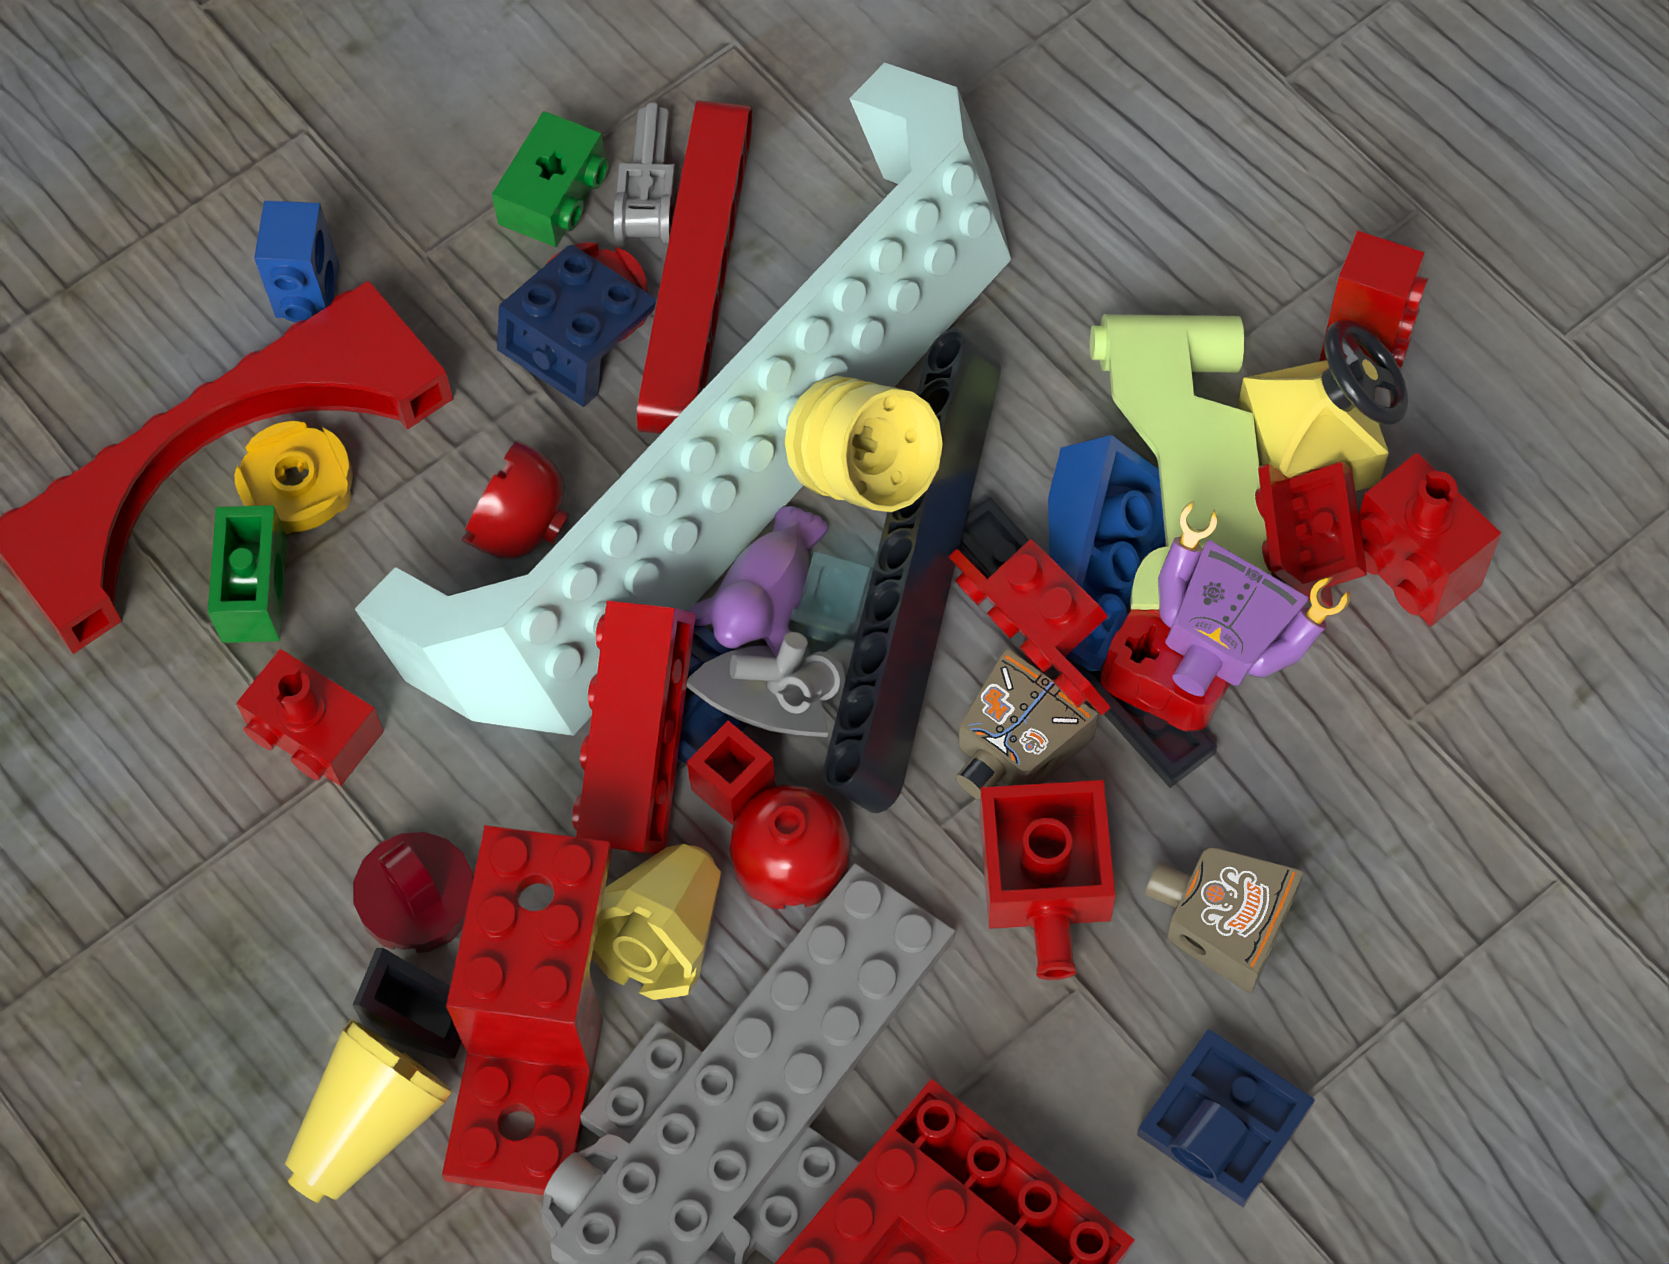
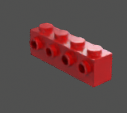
(634, 726)

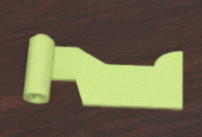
(1200, 445)

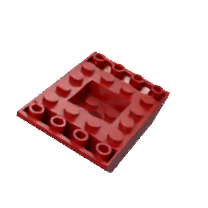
(954, 1193)

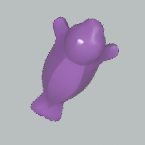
(764, 583)

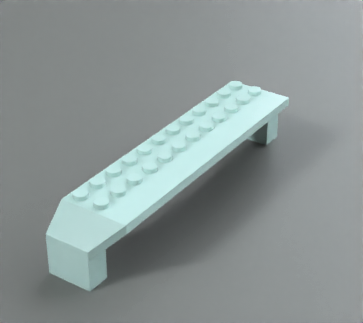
(721, 468)

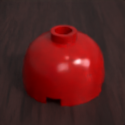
(519, 506)
(789, 847)

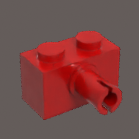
(309, 718)

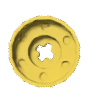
(863, 443)

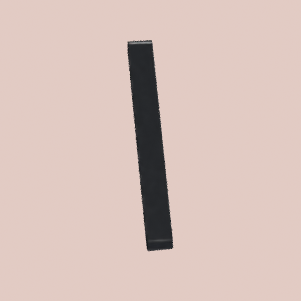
(911, 586)

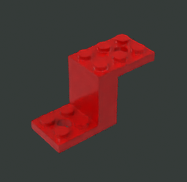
(525, 1007)

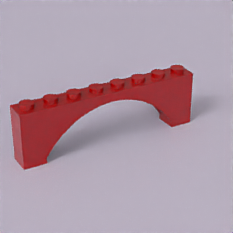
(74, 534)

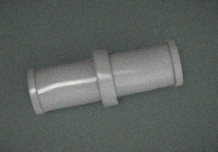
(818, 678)

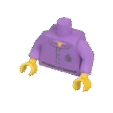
(1232, 614)

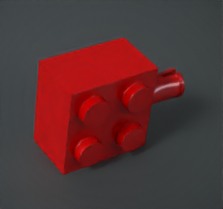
(1425, 539)
(1047, 864)

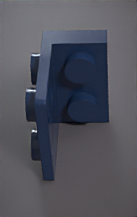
(569, 320)

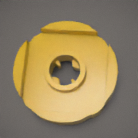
(288, 446)

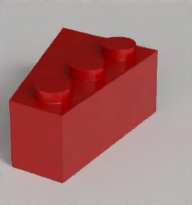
(1380, 291)

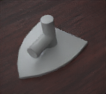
(746, 687)

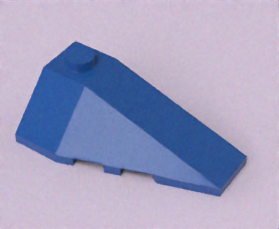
(1101, 528)

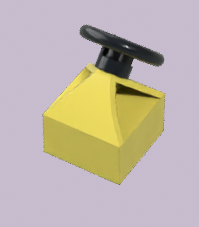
(1328, 407)

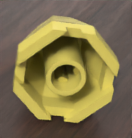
(659, 922)

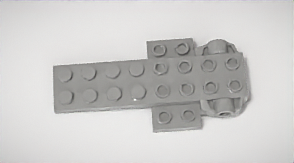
(717, 1144)

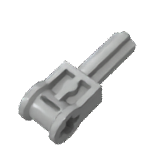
(647, 185)

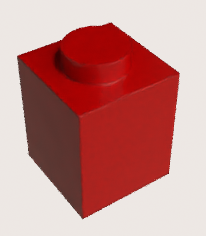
(730, 771)

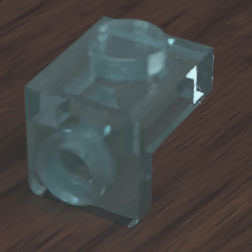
(832, 597)

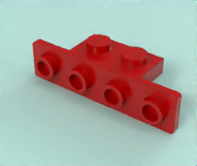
(1045, 606)

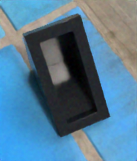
(406, 1005)

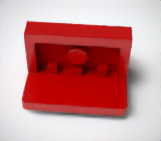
(1311, 527)

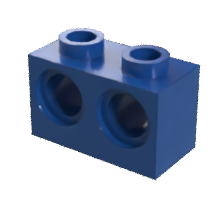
(296, 259)

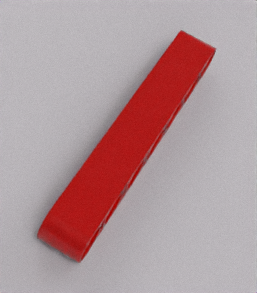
(695, 263)

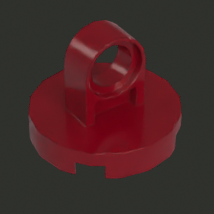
(413, 891)

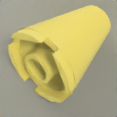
(360, 1113)

